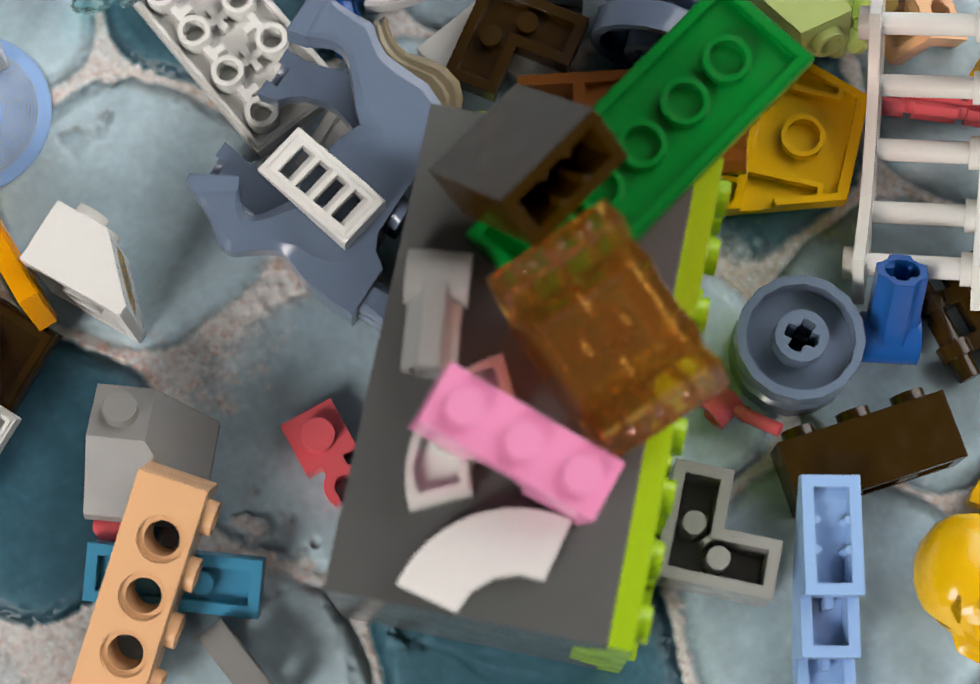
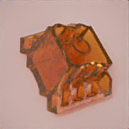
(606, 331)

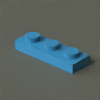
(226, 585)

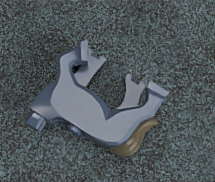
(387, 112)

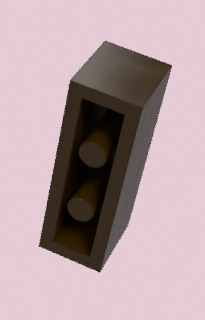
(881, 446)

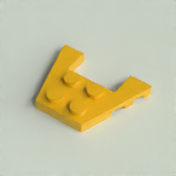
(802, 148)

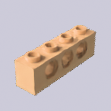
(155, 496)

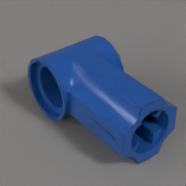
(894, 312)

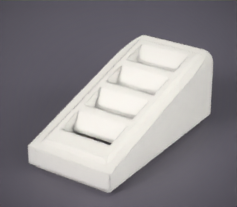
(357, 221)

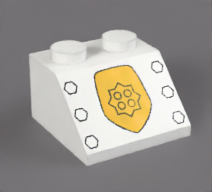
(86, 267)

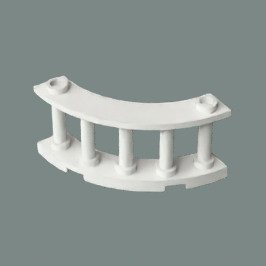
(857, 259)

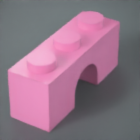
(529, 448)

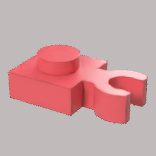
(322, 445)

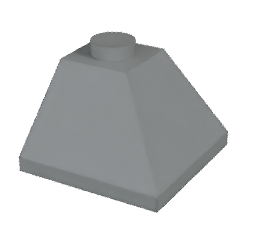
(138, 427)

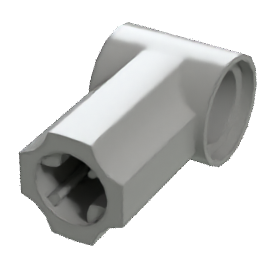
(435, 296)

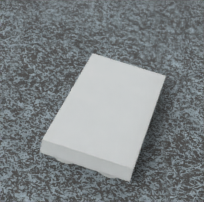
(230, 55)

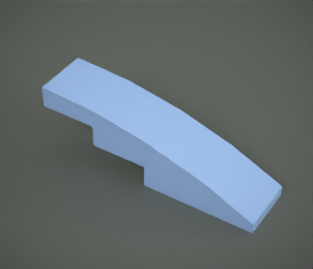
(827, 579)

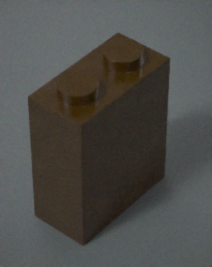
(528, 163)

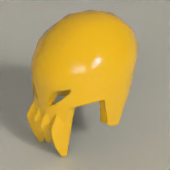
(949, 579)

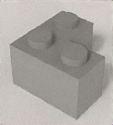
(703, 554)

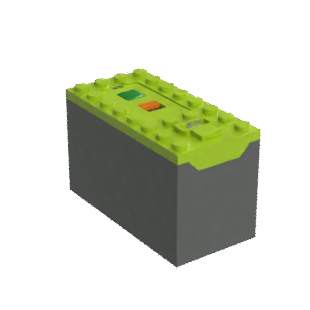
(605, 573)

